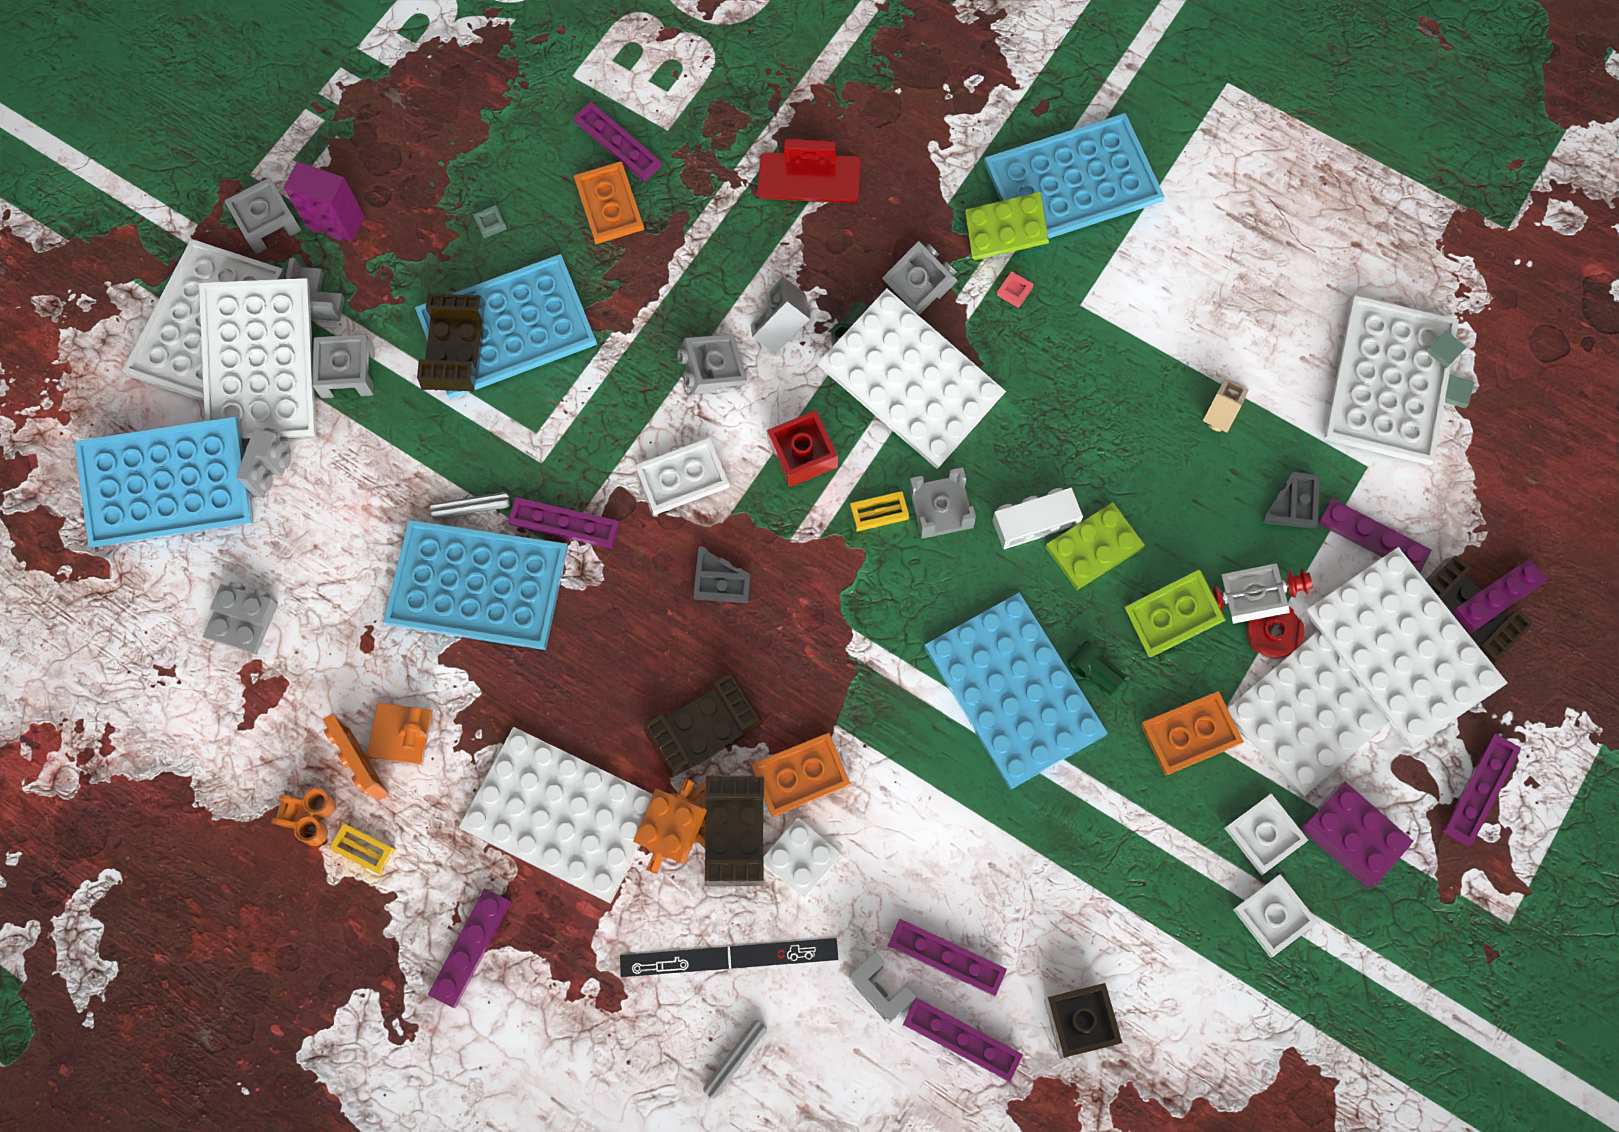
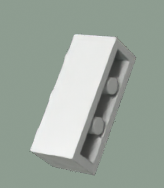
(1036, 517)

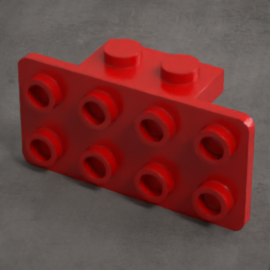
(809, 173)

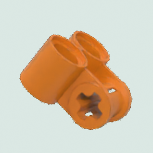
(301, 814)

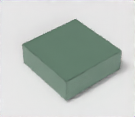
(490, 221)
(1446, 349)
(1458, 391)

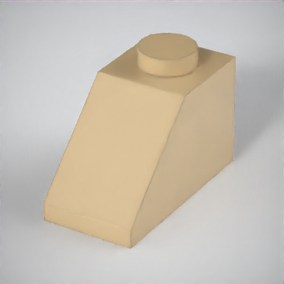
(1225, 406)

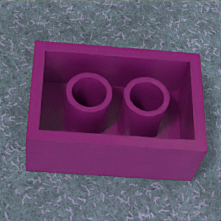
(324, 202)
(1356, 835)

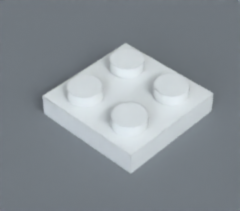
(1266, 834)
(801, 858)
(1275, 916)

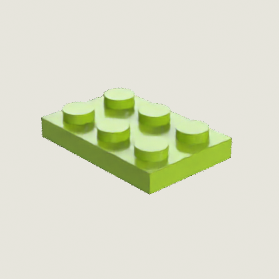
(1007, 226)
(1094, 546)
(1175, 613)

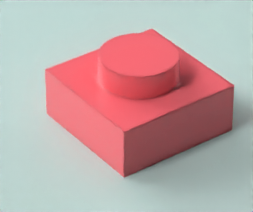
(1015, 289)

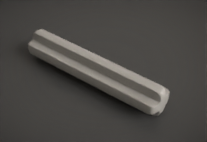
(469, 505)
(735, 1059)

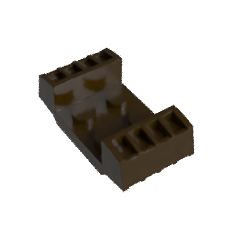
(452, 342)
(1455, 588)
(703, 726)
(734, 831)

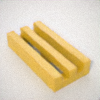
(898, 496)
(382, 860)

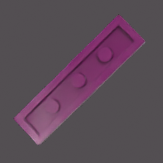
(617, 142)
(564, 523)
(1371, 534)
(1499, 596)
(1481, 790)
(469, 948)
(947, 957)
(962, 1039)

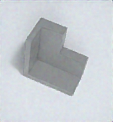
(322, 304)
(783, 317)

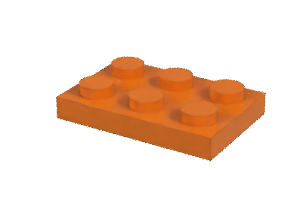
(608, 202)
(1191, 733)
(354, 757)
(801, 775)

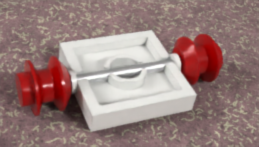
(1259, 592)

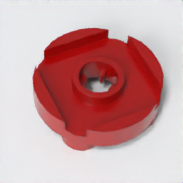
(1281, 645)

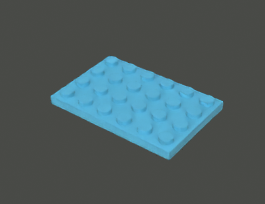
(1080, 173)
(527, 321)
(162, 482)
(476, 584)
(1015, 690)

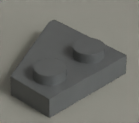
(1296, 502)
(719, 579)

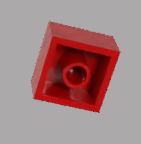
(802, 448)

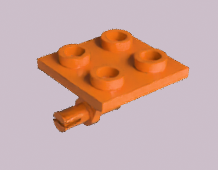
(399, 733)

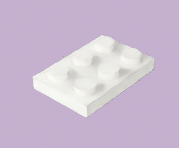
(682, 476)

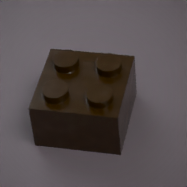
(1082, 1020)

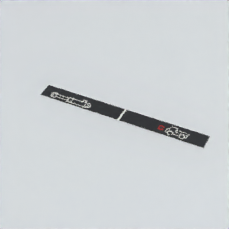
(728, 957)

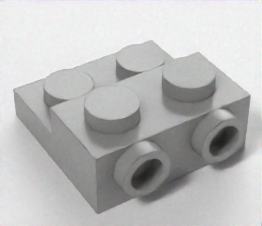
(920, 277)
(711, 363)
(263, 457)
(240, 617)

